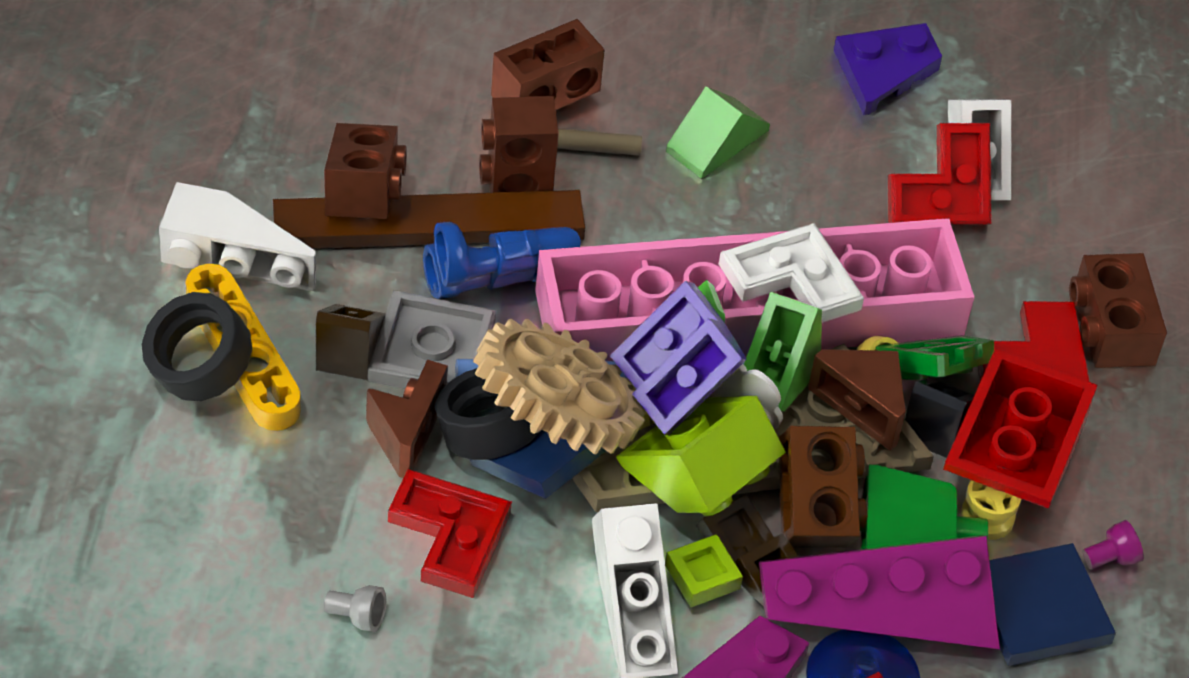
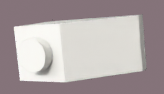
(998, 114)

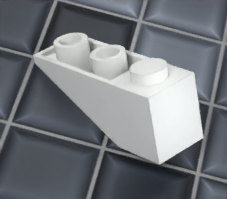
(222, 230)
(635, 590)

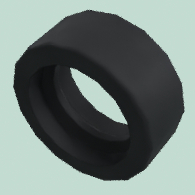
(179, 318)
(478, 436)

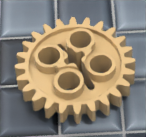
(559, 386)

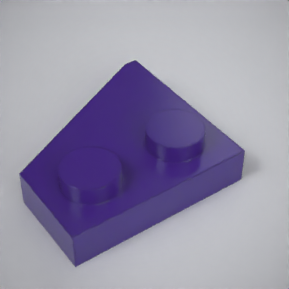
(886, 61)

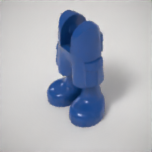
(509, 259)

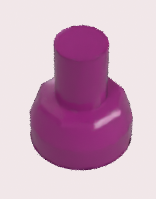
(1120, 545)

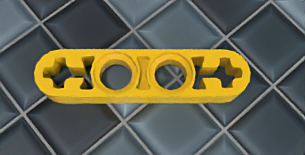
(251, 385)

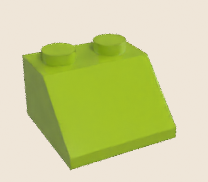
(707, 456)

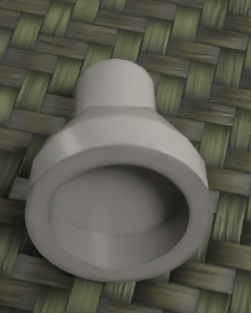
(363, 607)

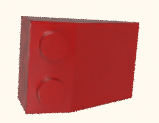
(1021, 428)

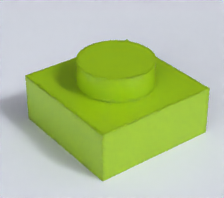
(703, 570)

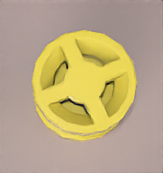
(1000, 510)

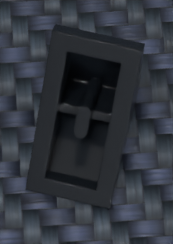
(937, 413)

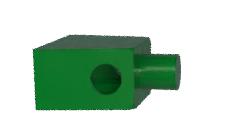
(912, 510)

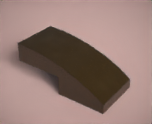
(746, 541)

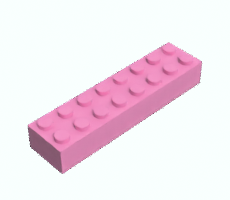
(904, 271)

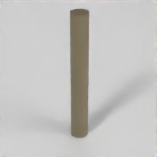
(599, 142)

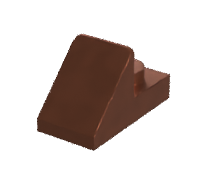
(406, 422)

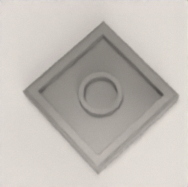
(422, 330)

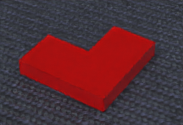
(958, 189)
(1050, 338)
(462, 521)

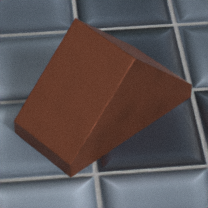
(863, 389)

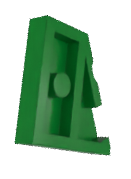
(941, 356)

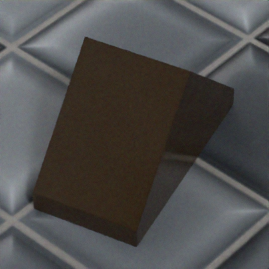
(346, 340)

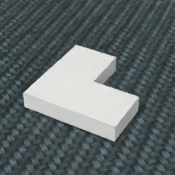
(796, 261)

